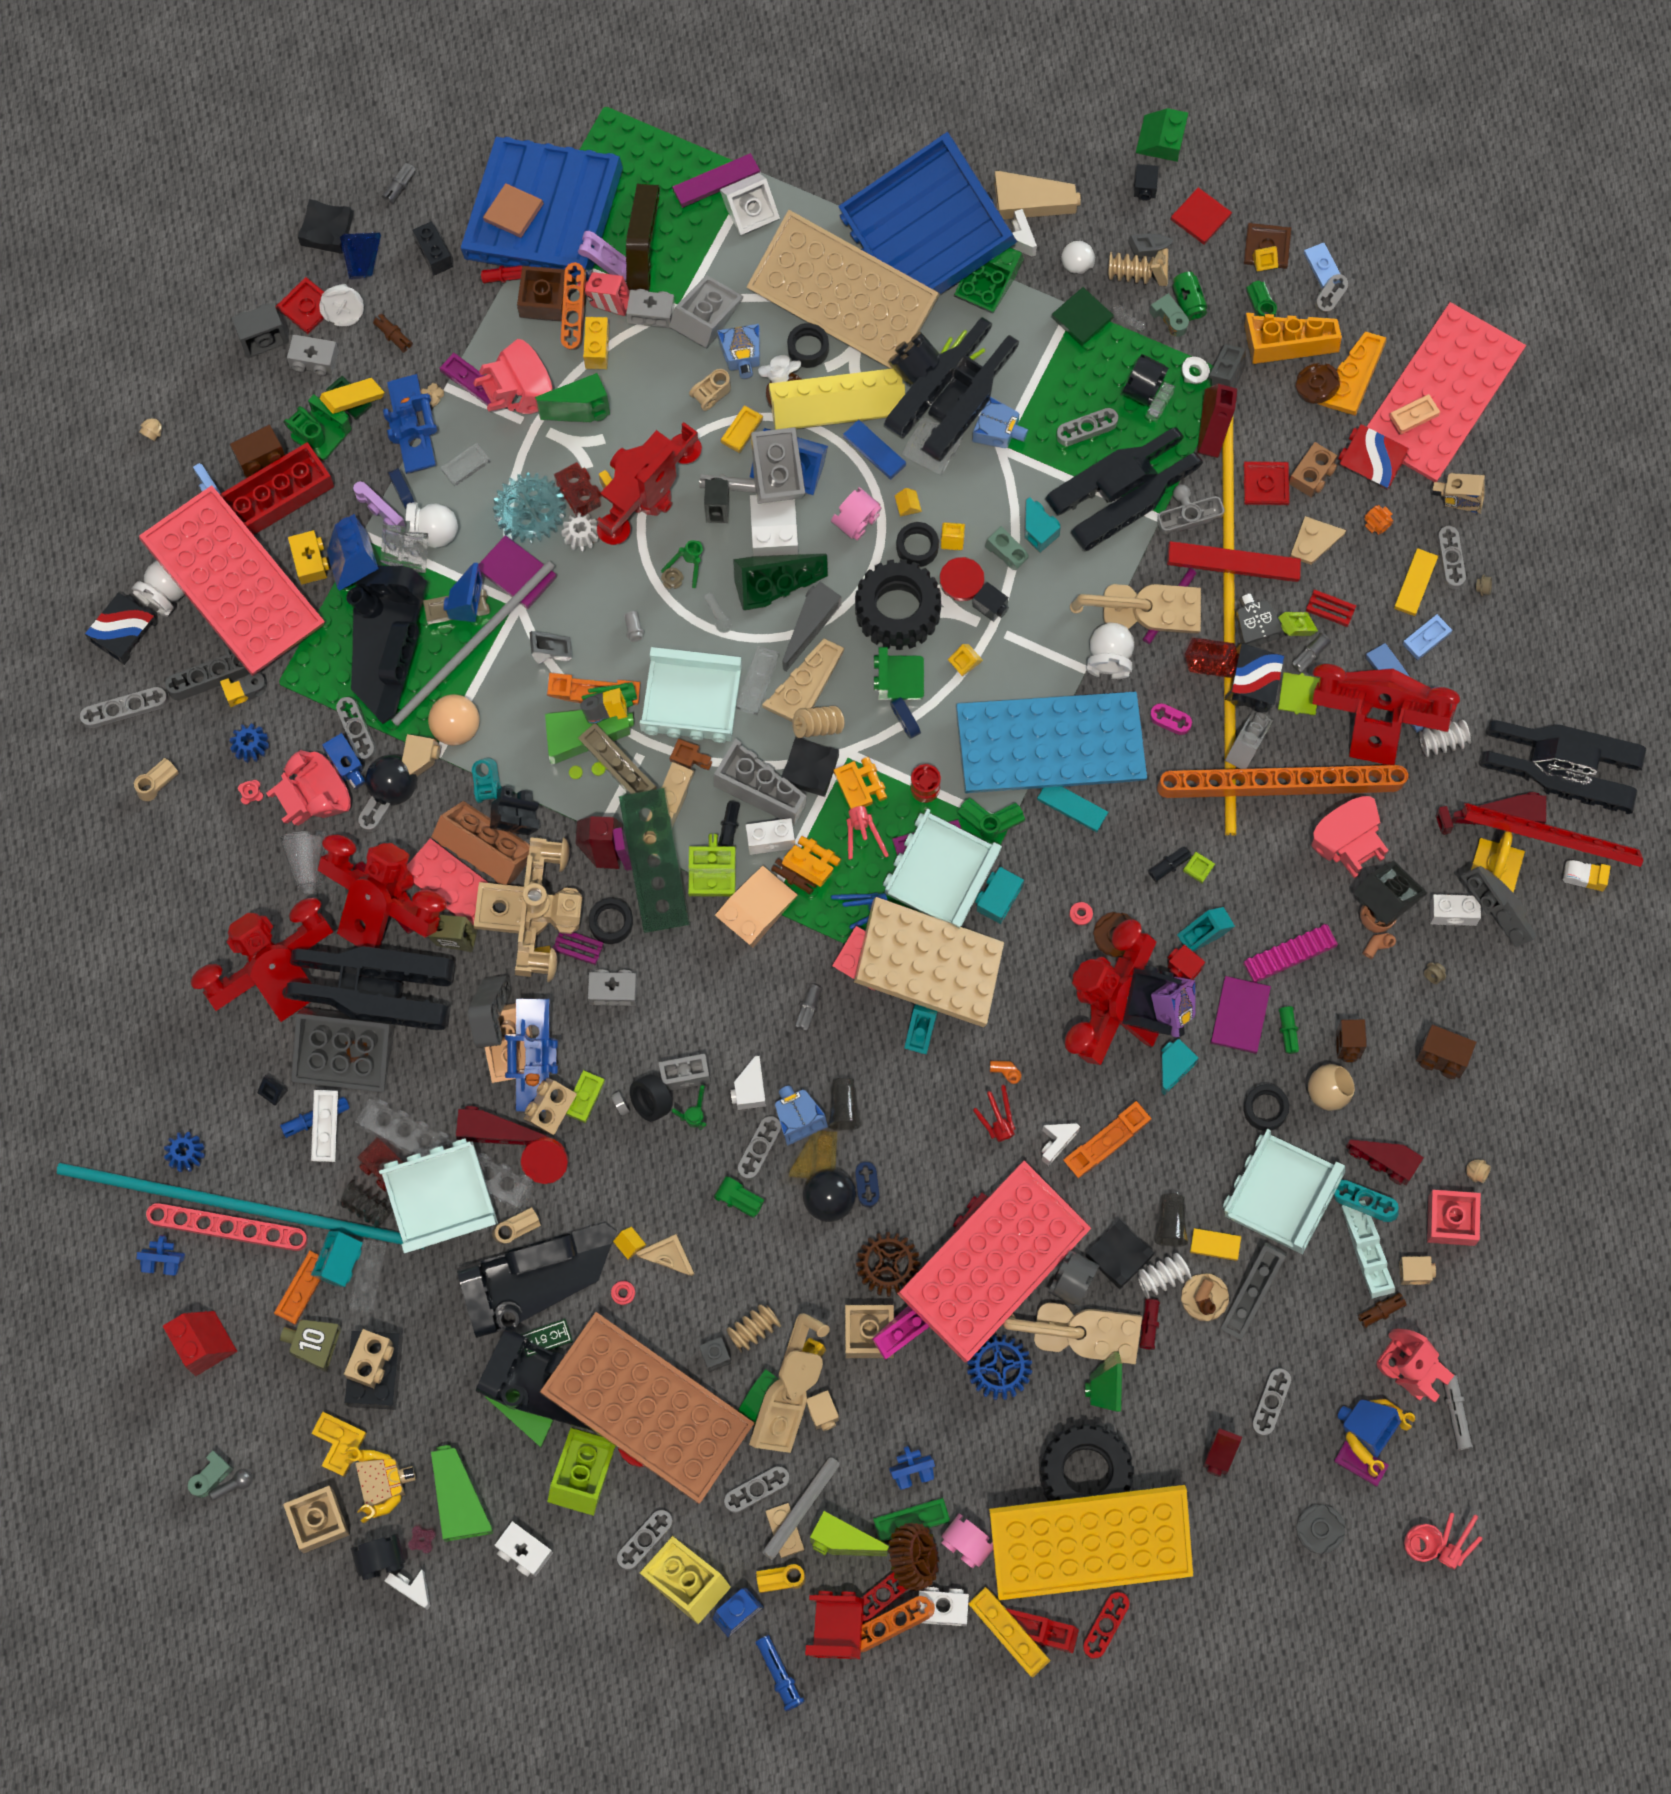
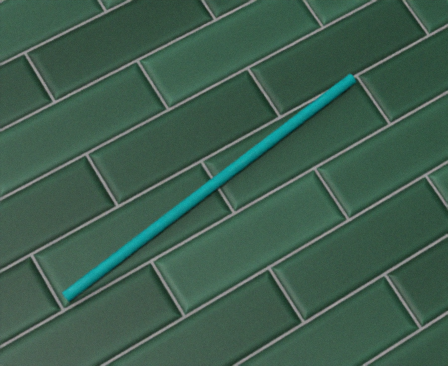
(229, 1203)

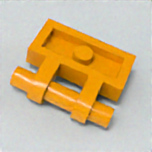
(853, 786)
(809, 866)

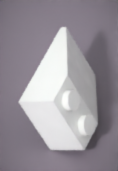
(773, 527)

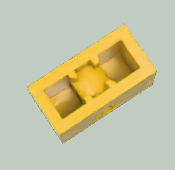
(596, 342)
(308, 569)

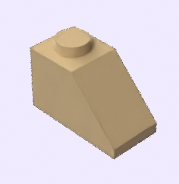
(420, 754)

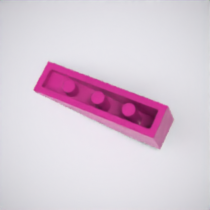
(899, 1332)

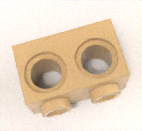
(554, 1109)
(362, 1357)

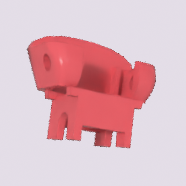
(515, 372)
(314, 792)
(1351, 833)
(1418, 1366)

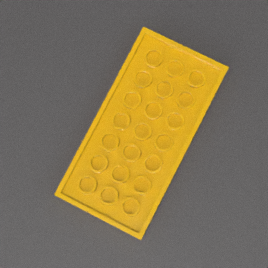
(1091, 1542)

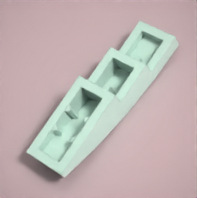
(1369, 1252)

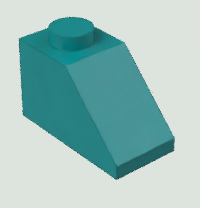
(1206, 929)
(921, 1029)
(1175, 1064)

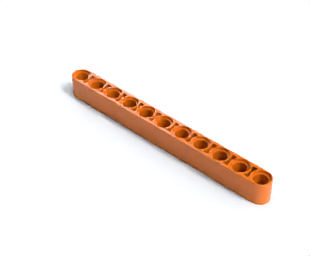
(1273, 787)

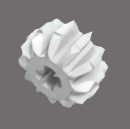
(581, 538)

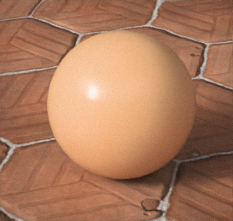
(453, 720)

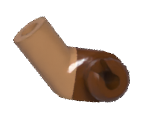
(1202, 1298)

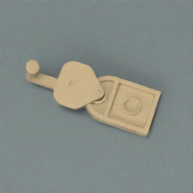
(1169, 606)
(1104, 1333)
(787, 1397)

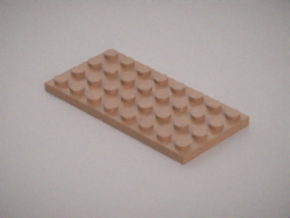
(647, 1408)

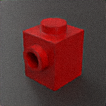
(1185, 963)

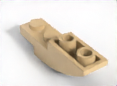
(676, 785)

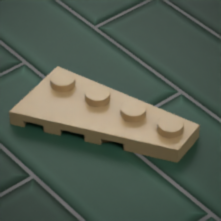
(805, 682)

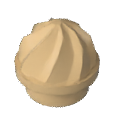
(151, 428)
(1478, 1170)

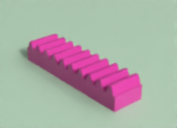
(1290, 953)

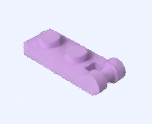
(603, 254)
(377, 505)

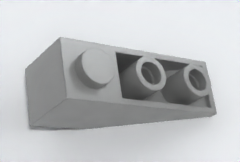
(1249, 740)

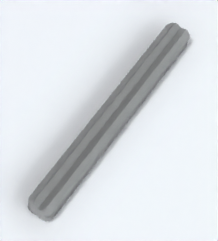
(801, 1508)

